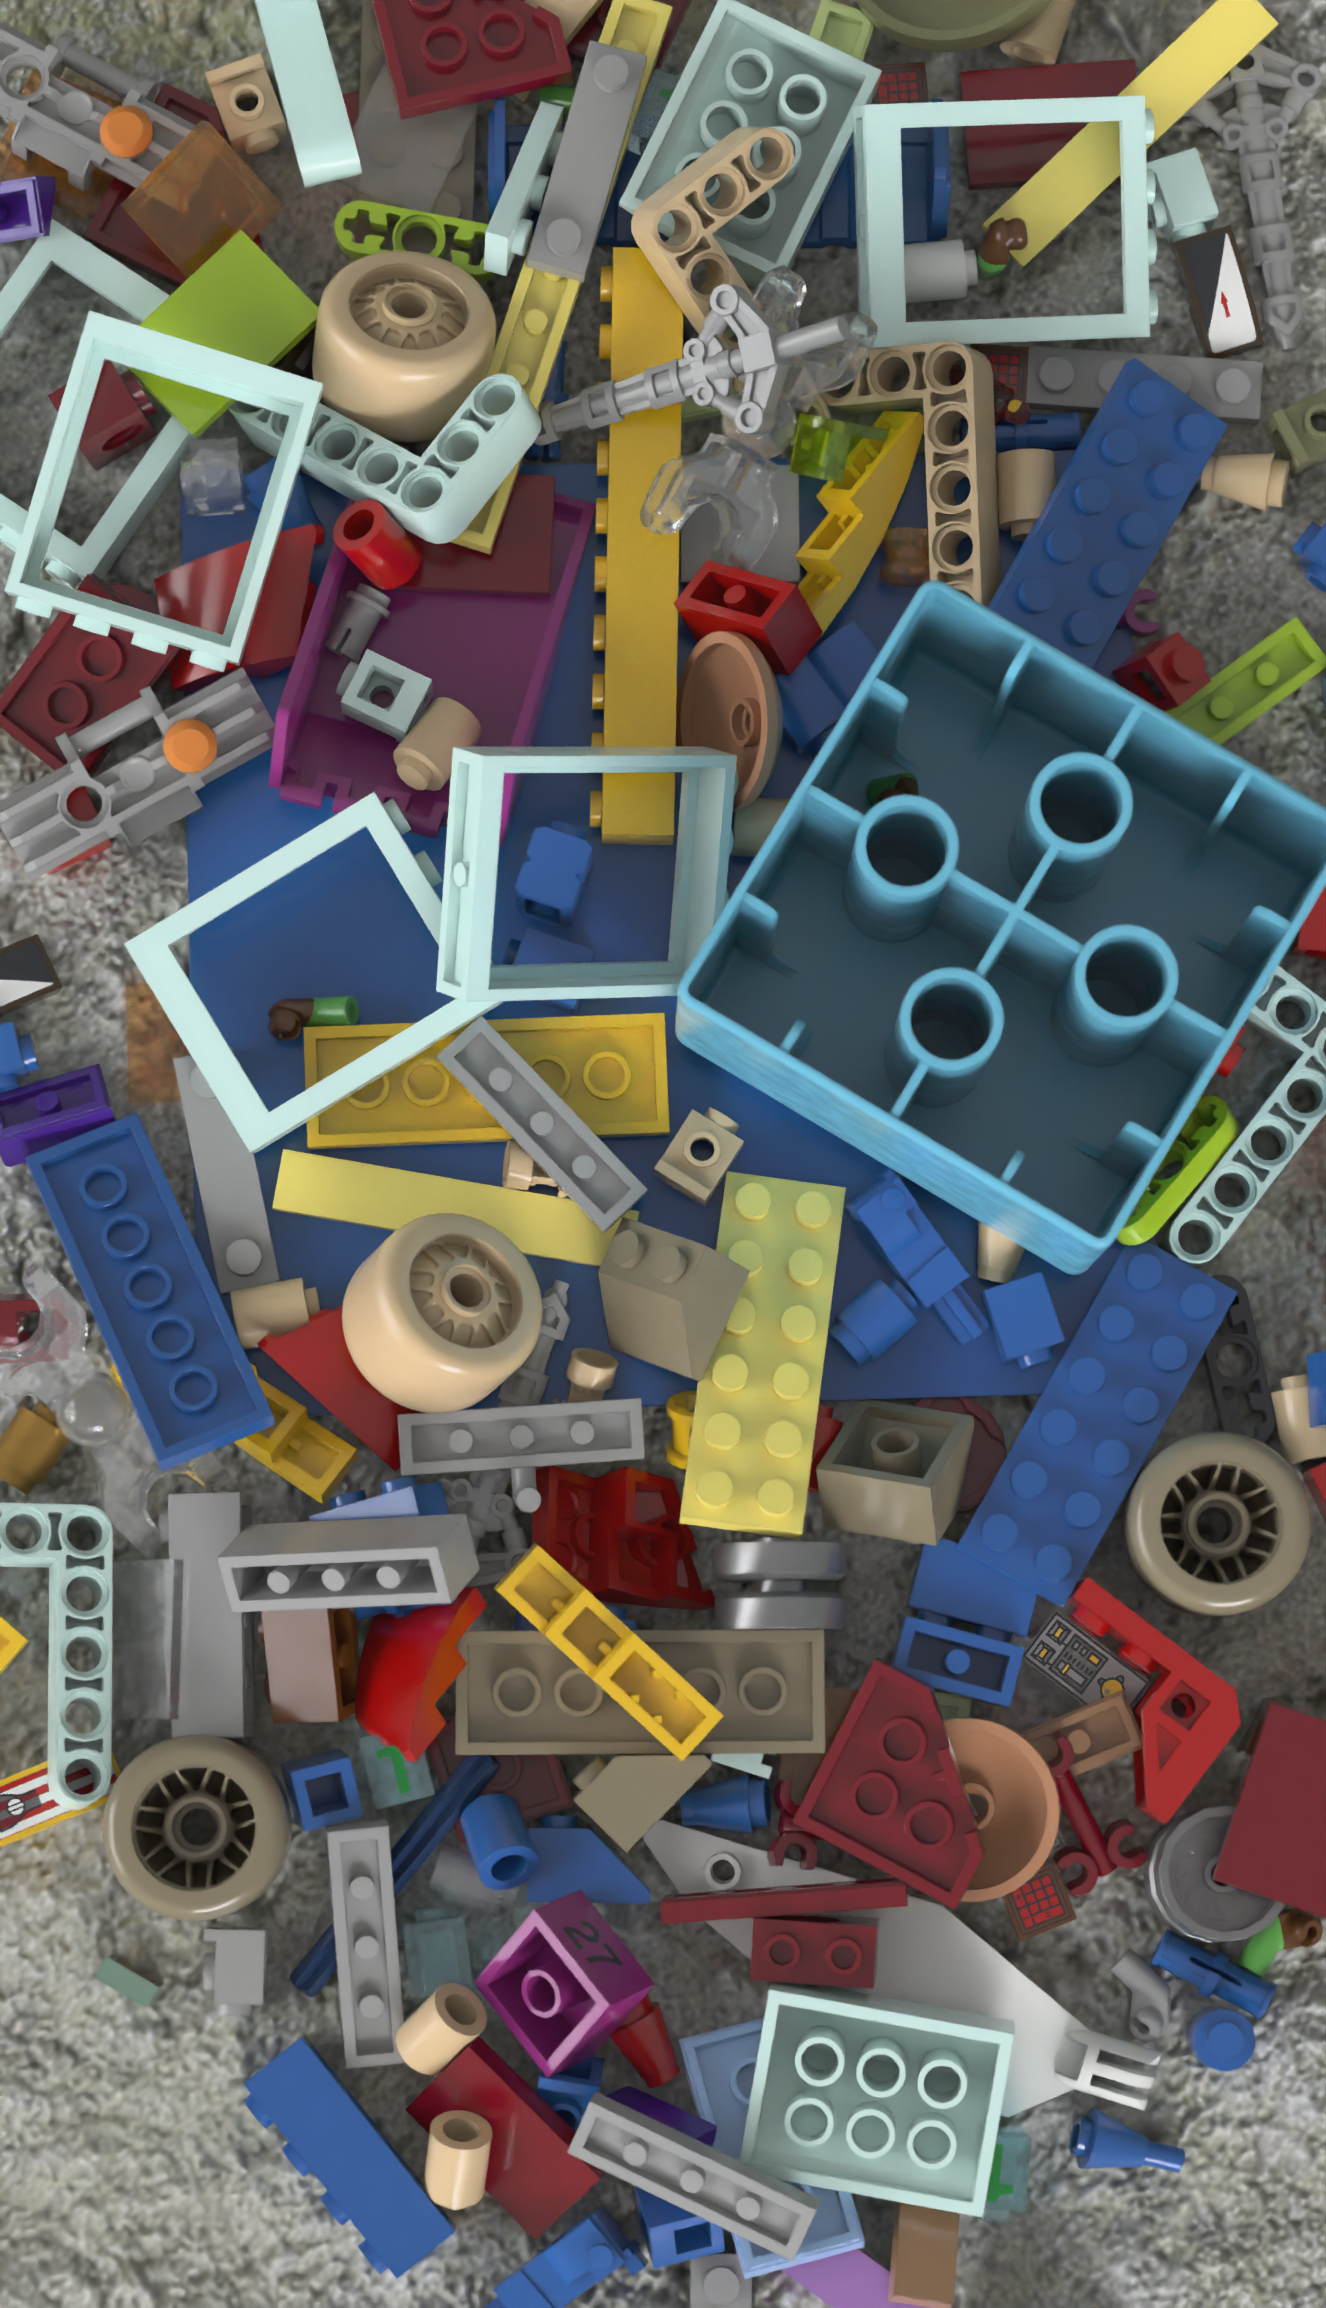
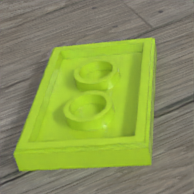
(235, 306)

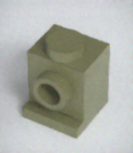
(1294, 435)

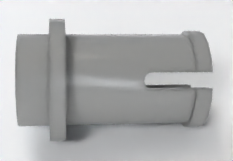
(358, 622)

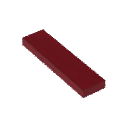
(783, 1900)

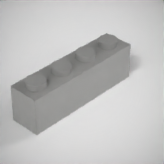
(349, 1563)
(215, 1642)

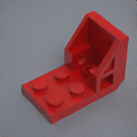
(1174, 1747)

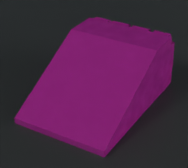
(475, 647)

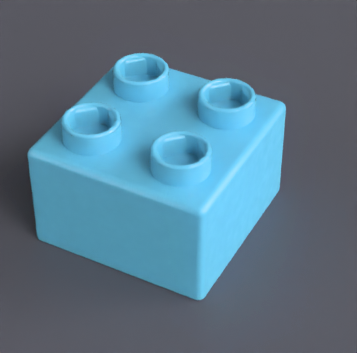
(1024, 955)

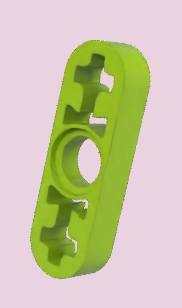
(379, 214)
(1207, 1148)

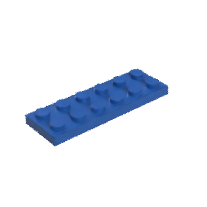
(1108, 514)
(149, 1292)
(1096, 1421)

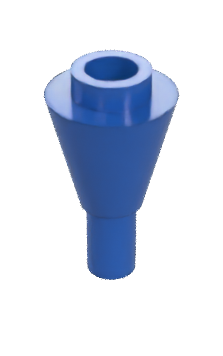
(1110, 2144)

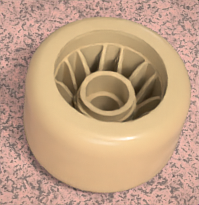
(402, 343)
(442, 1313)

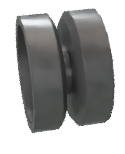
(780, 1585)
(1182, 1886)

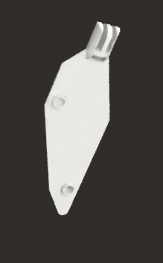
(931, 1961)

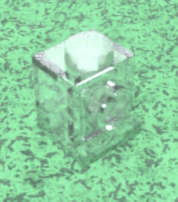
(213, 478)

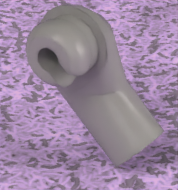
(1149, 1996)

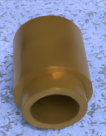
(30, 1447)

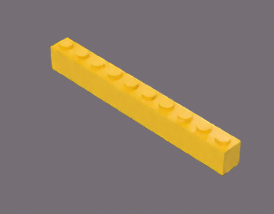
(639, 565)

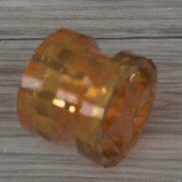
(905, 557)

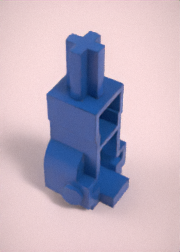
(916, 1253)
(570, 2265)

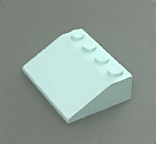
(758, 76)
(877, 2096)

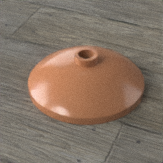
(733, 706)
(1018, 1800)

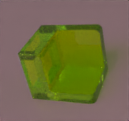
(825, 443)

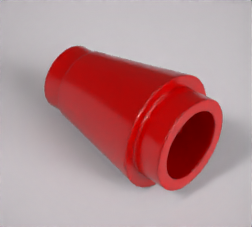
(647, 2044)

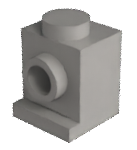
(237, 1969)

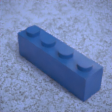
(349, 2157)

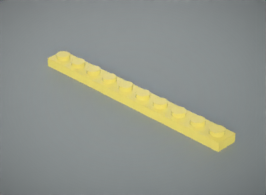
(546, 300)

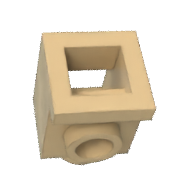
(238, 83)
(695, 1177)

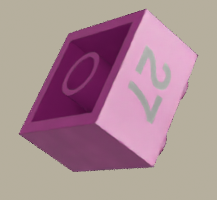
(564, 1983)

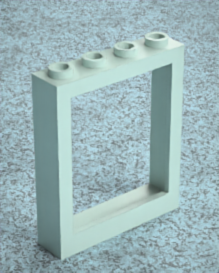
(882, 233)
(194, 366)
(66, 559)
(472, 862)
(201, 1034)

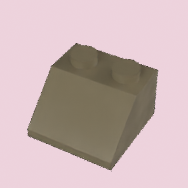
(667, 1297)
(895, 1471)
(635, 1791)

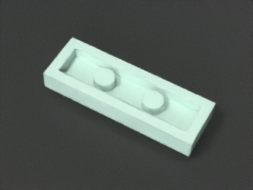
(524, 191)

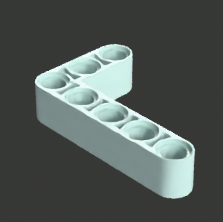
(309, 90)
(425, 494)
(1273, 1116)
(71, 1626)

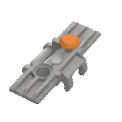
(76, 127)
(148, 790)

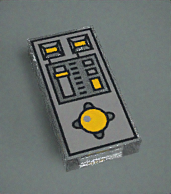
(1081, 1663)

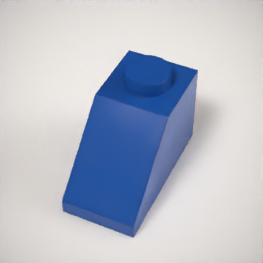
(578, 1860)

